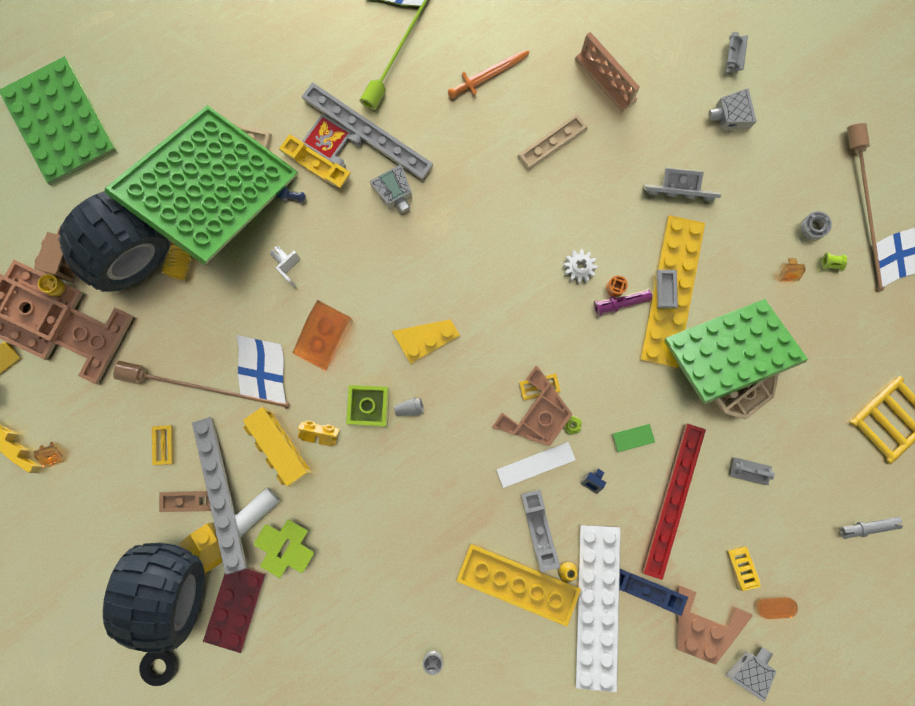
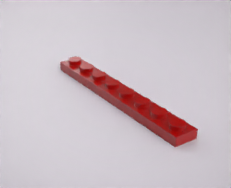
(674, 501)

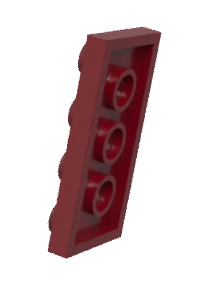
(234, 609)

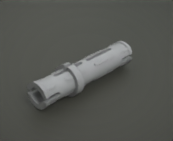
(863, 529)

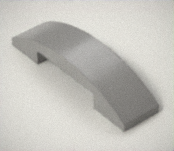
(540, 531)

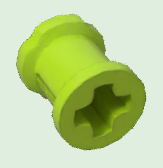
(834, 262)

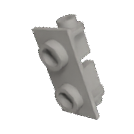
(737, 52)
(752, 471)

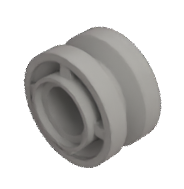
(822, 219)

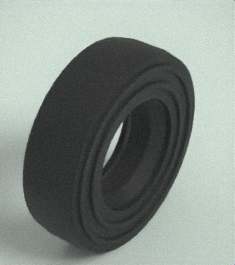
(153, 679)

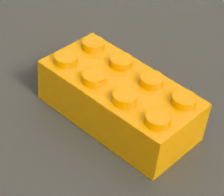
(277, 447)

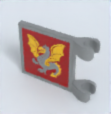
(328, 139)

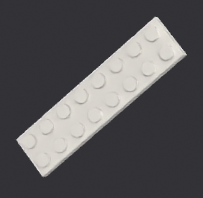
(598, 608)

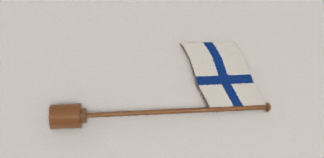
(896, 253)
(258, 372)

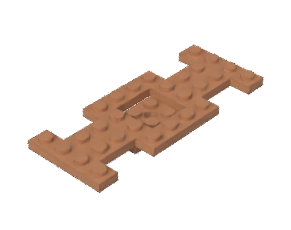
(56, 322)

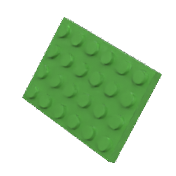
(57, 120)
(735, 351)

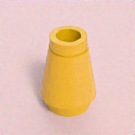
(563, 570)

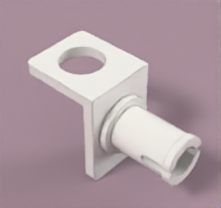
(286, 262)

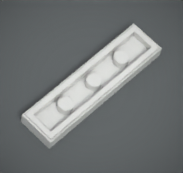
(535, 464)

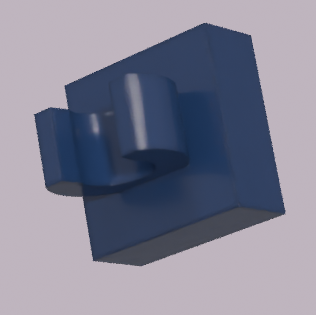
(594, 481)

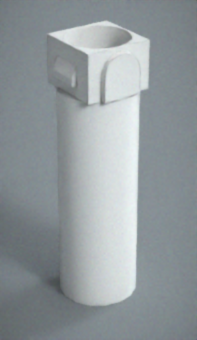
(256, 510)

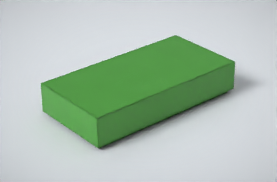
(633, 438)

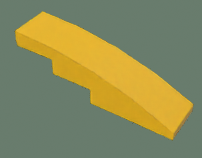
(16, 452)

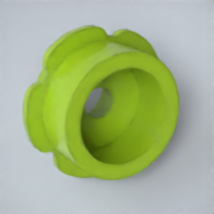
(576, 429)

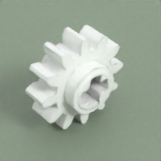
(581, 273)

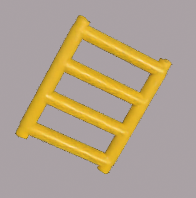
(872, 409)

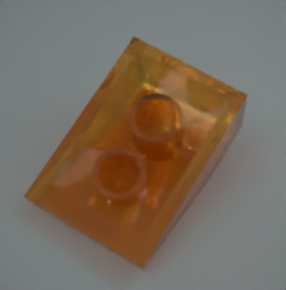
(322, 335)

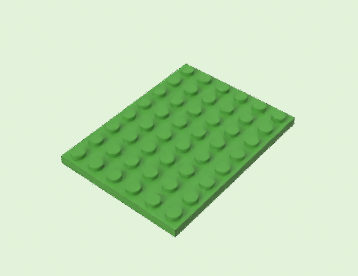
(202, 184)

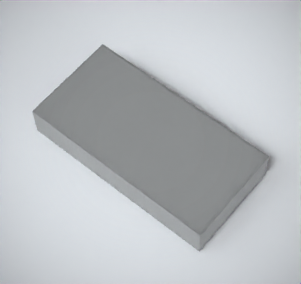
(666, 289)

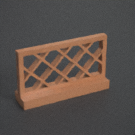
(607, 73)

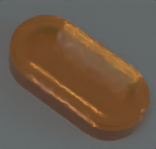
(776, 608)

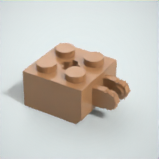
(52, 260)

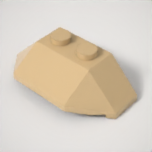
(749, 399)

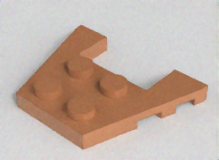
(545, 416)
(705, 637)

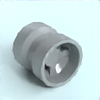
(432, 662)

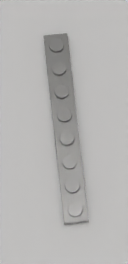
(367, 131)
(219, 496)

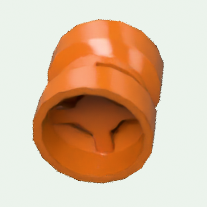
(614, 289)

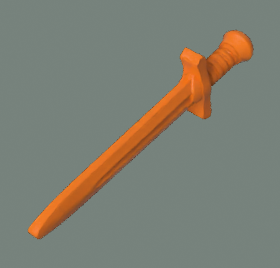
(481, 77)

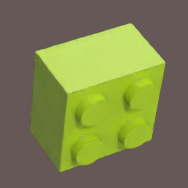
(367, 406)

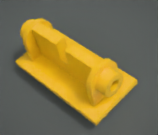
(309, 431)

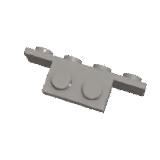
(682, 182)

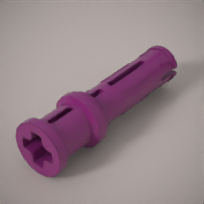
(614, 304)

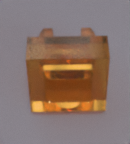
(792, 271)
(48, 456)

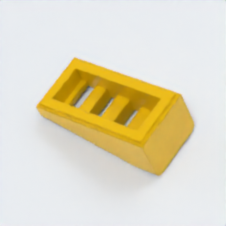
(750, 567)

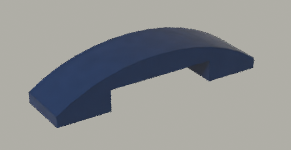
(652, 592)

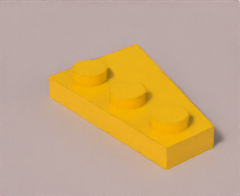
(425, 338)

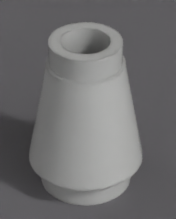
(411, 407)

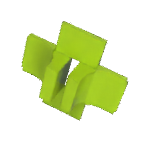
(273, 542)

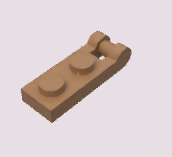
(183, 501)

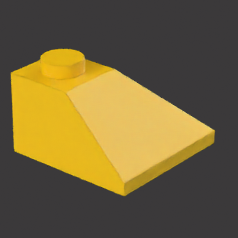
(204, 545)

